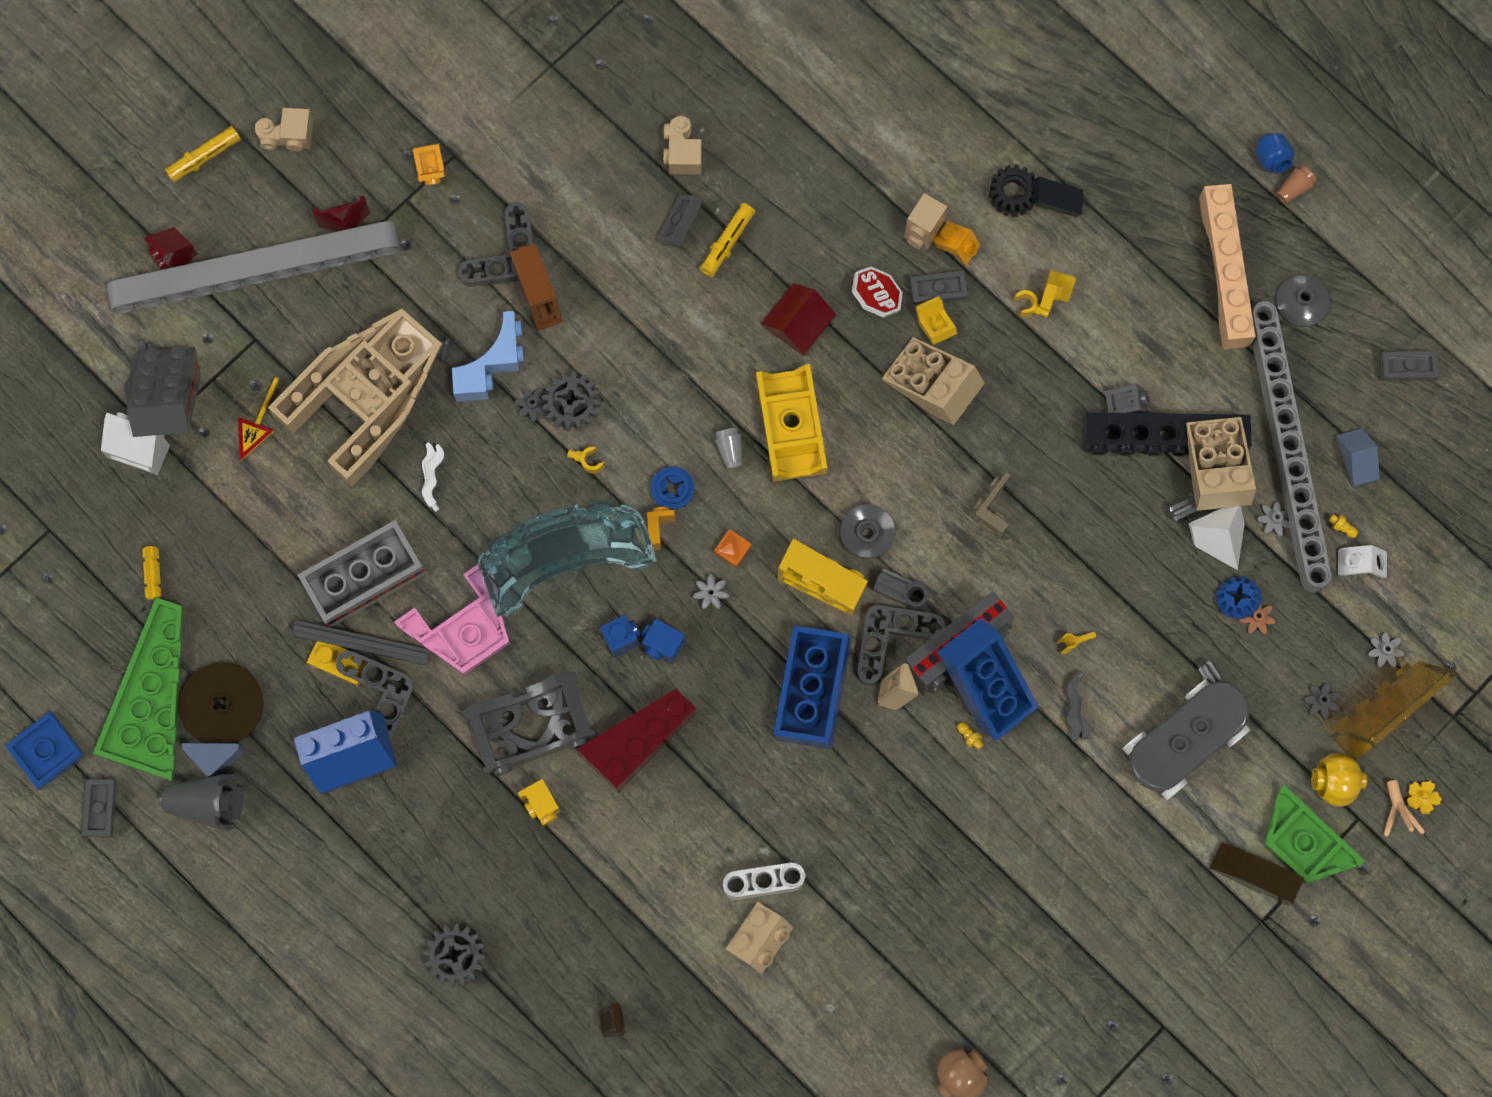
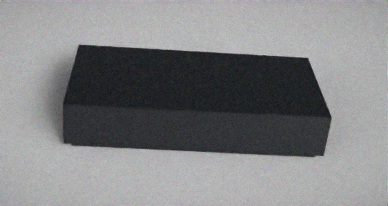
(1058, 196)

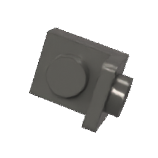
(1128, 399)

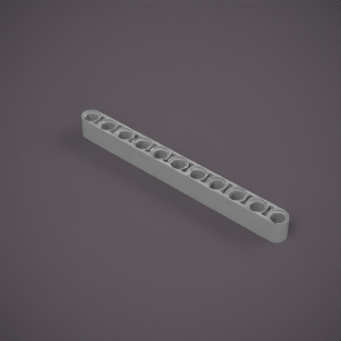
(253, 267)
(1284, 458)

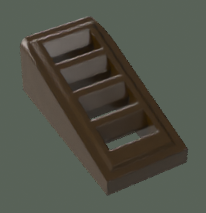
(612, 1020)

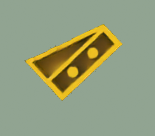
(821, 578)

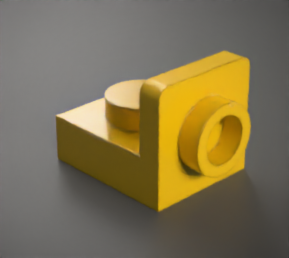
(1058, 287)

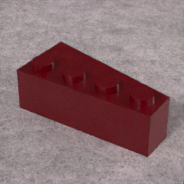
(635, 741)

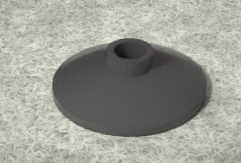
(1301, 312)
(867, 518)

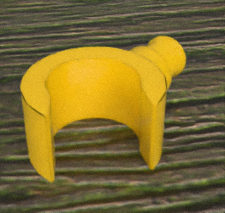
(1035, 309)
(581, 456)

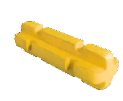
(151, 572)

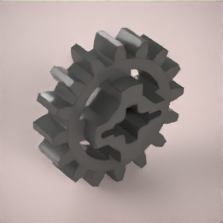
(561, 398)
(451, 943)

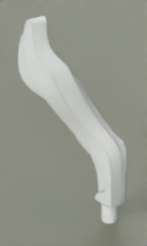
(429, 465)

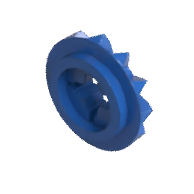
(675, 476)
(1245, 607)

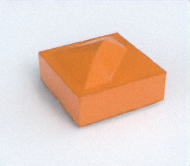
(732, 548)

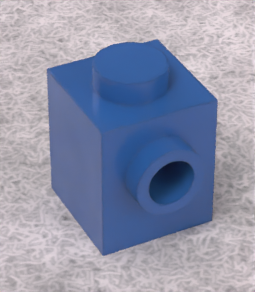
(620, 636)
(662, 641)

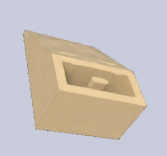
(934, 380)
(1220, 464)

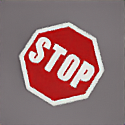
(877, 292)

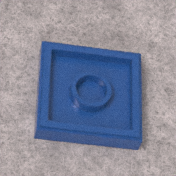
(44, 750)

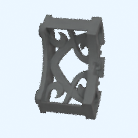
(494, 709)

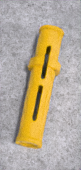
(194, 159)
(721, 249)

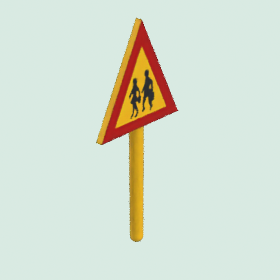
(252, 433)

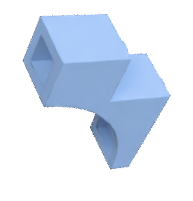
(472, 380)

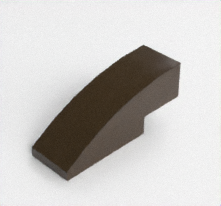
(1257, 874)

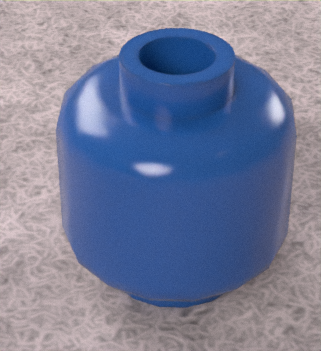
(1274, 152)

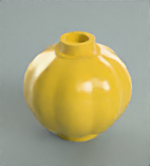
(1338, 779)

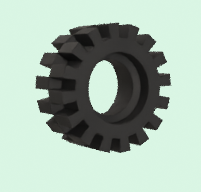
(1007, 176)

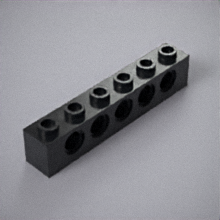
(1151, 425)

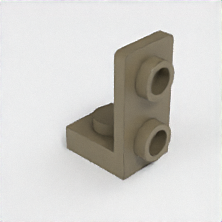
(992, 521)

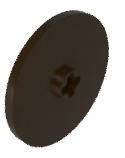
(221, 682)

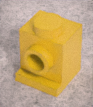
(540, 803)

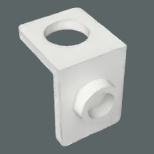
(1362, 561)

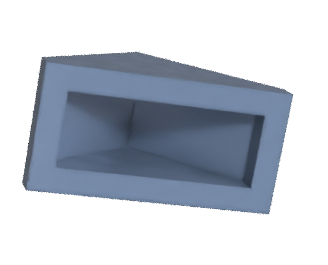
(1359, 457)
(213, 758)

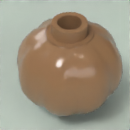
(962, 1074)

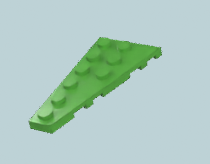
(145, 710)

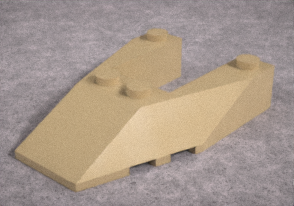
(374, 377)

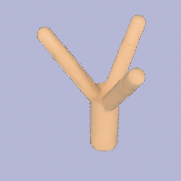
(1398, 804)

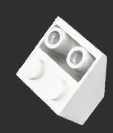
(140, 452)

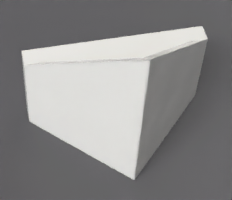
(1220, 534)

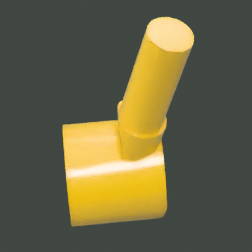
(1072, 641)

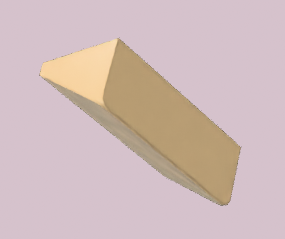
(897, 688)

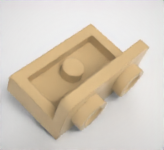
(760, 937)

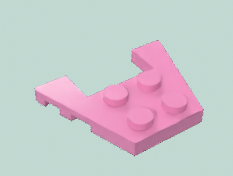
(465, 637)

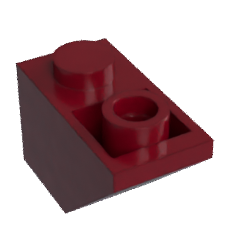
(170, 248)

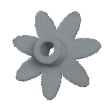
(1272, 522)
(711, 587)
(1381, 650)

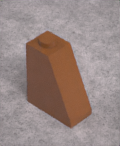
(536, 286)

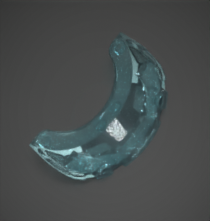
(562, 542)

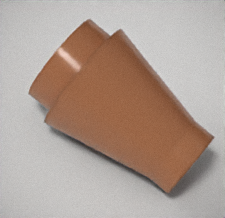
(1297, 183)

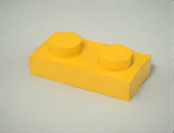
(325, 656)

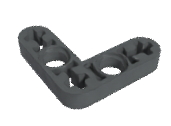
(509, 274)
(890, 626)
(389, 695)

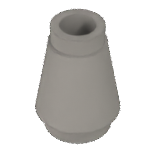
(730, 447)

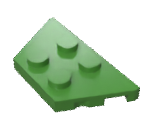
(1306, 841)

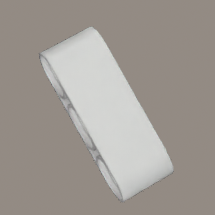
(775, 872)

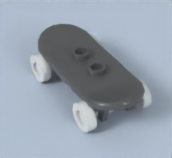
(1189, 736)

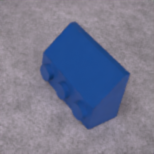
(346, 751)

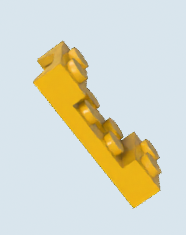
(794, 450)

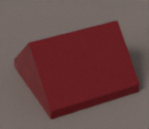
(799, 318)

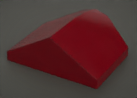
(343, 216)

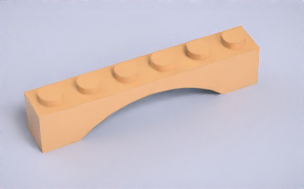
(1233, 297)

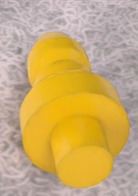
(1340, 523)
(972, 738)

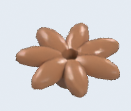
(1260, 622)

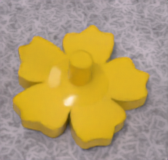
(1423, 797)

